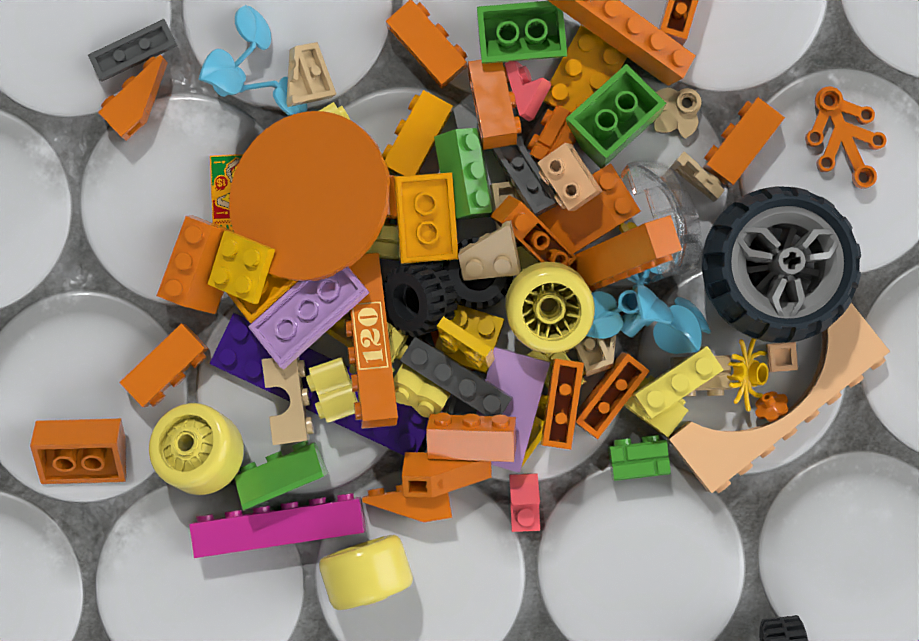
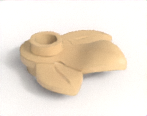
(675, 114)

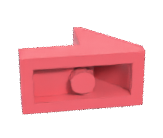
(528, 94)
(524, 502)

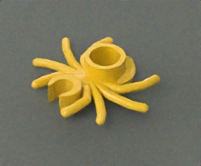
(748, 373)

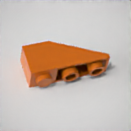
(133, 104)
(532, 233)
(438, 476)
(417, 508)

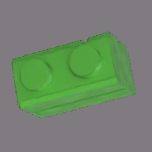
(639, 459)

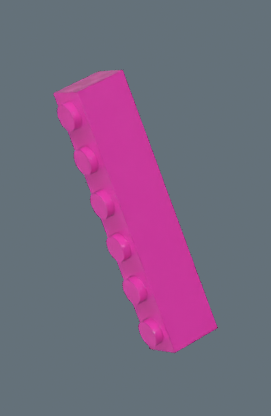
(277, 527)

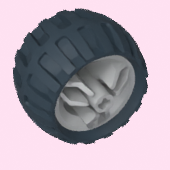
(819, 227)

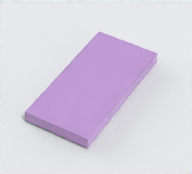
(306, 314)
(524, 381)

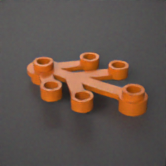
(843, 134)

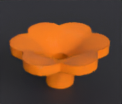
(771, 406)

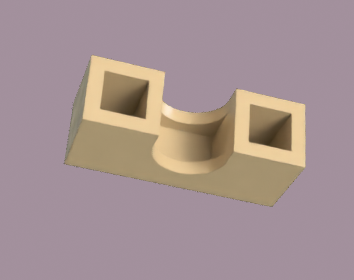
(294, 423)

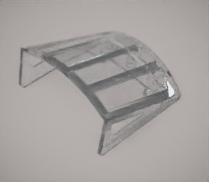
(667, 197)

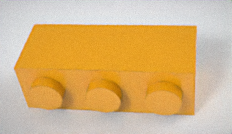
(417, 134)

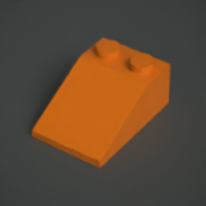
(597, 216)

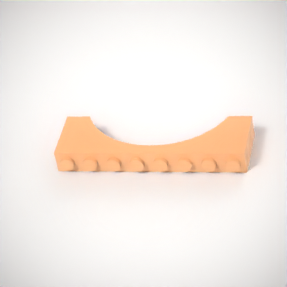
(717, 455)

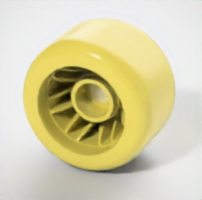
(553, 329)
(214, 452)
(366, 572)

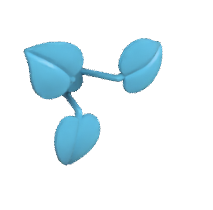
(225, 74)
(654, 309)
(678, 337)

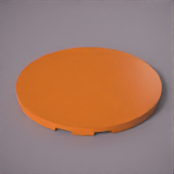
(311, 193)

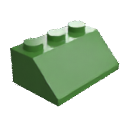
(521, 32)
(614, 116)
(463, 156)
(279, 474)

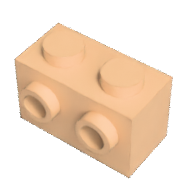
(568, 177)

